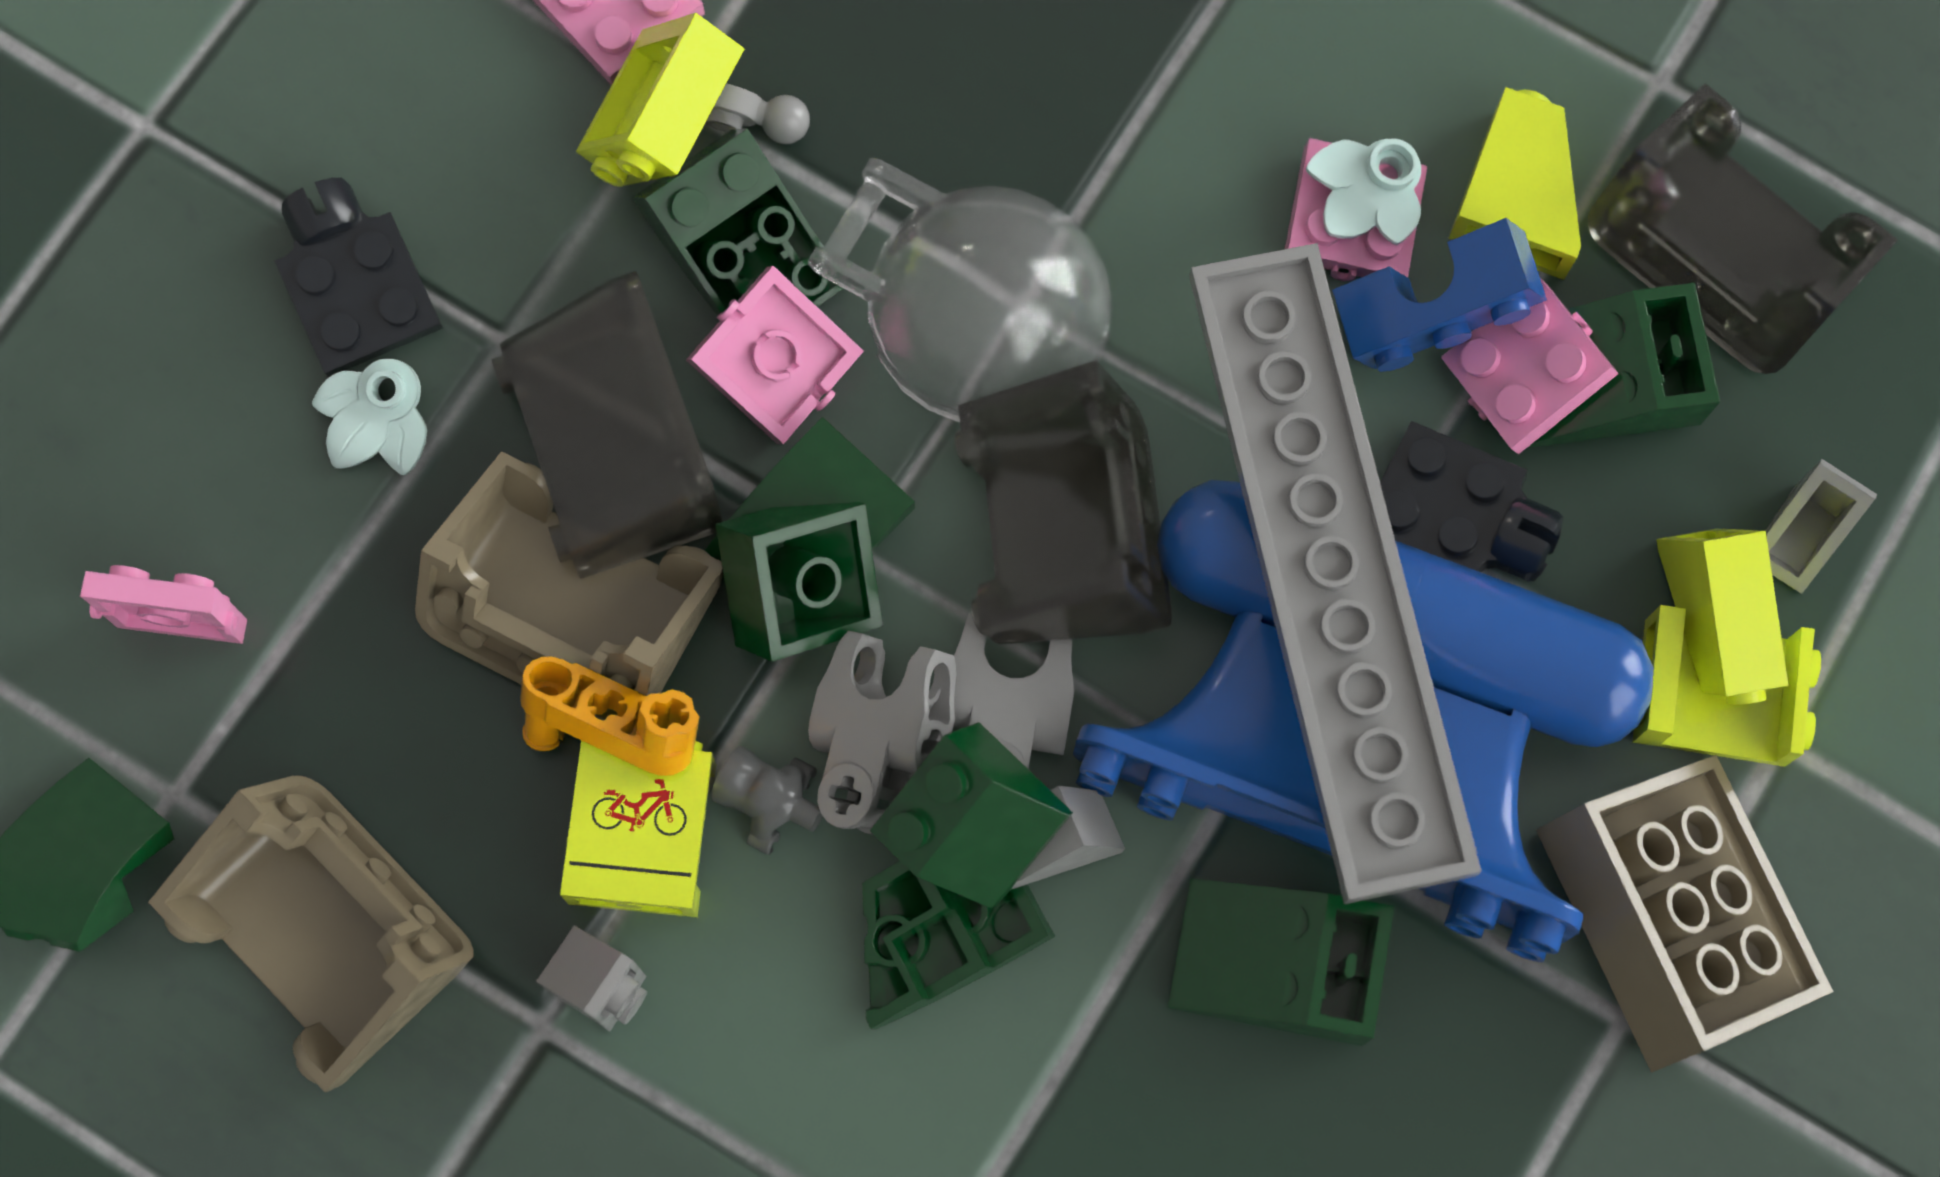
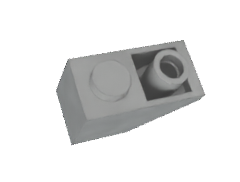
(594, 979)

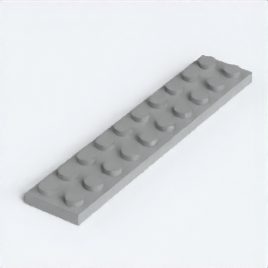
(1333, 575)

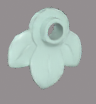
(1362, 194)
(368, 424)

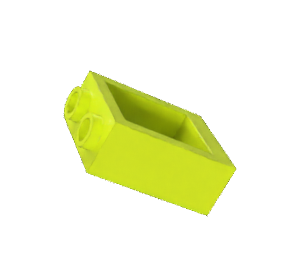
(659, 101)

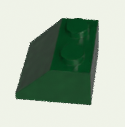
(799, 577)
(971, 817)

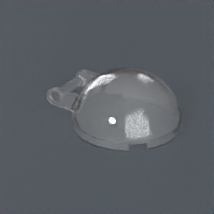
(971, 288)

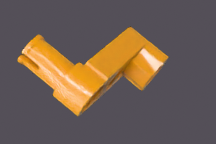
(647, 732)

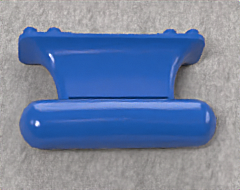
(1497, 669)

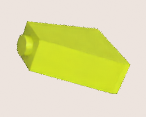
(1527, 179)
(1730, 610)

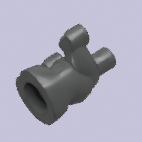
(766, 795)

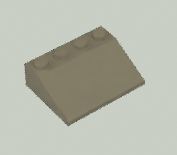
(1683, 911)

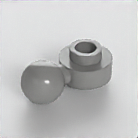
(782, 118)

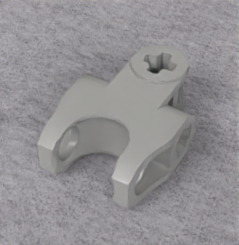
(1017, 711)
(875, 738)

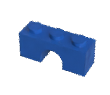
(1490, 283)

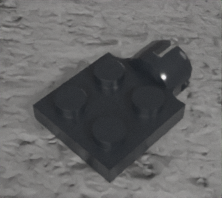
(351, 279)
(1466, 506)

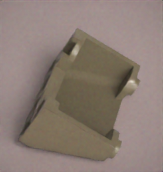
(505, 599)
(316, 920)

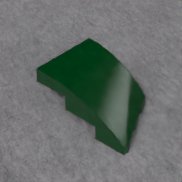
(828, 471)
(69, 859)
(936, 942)

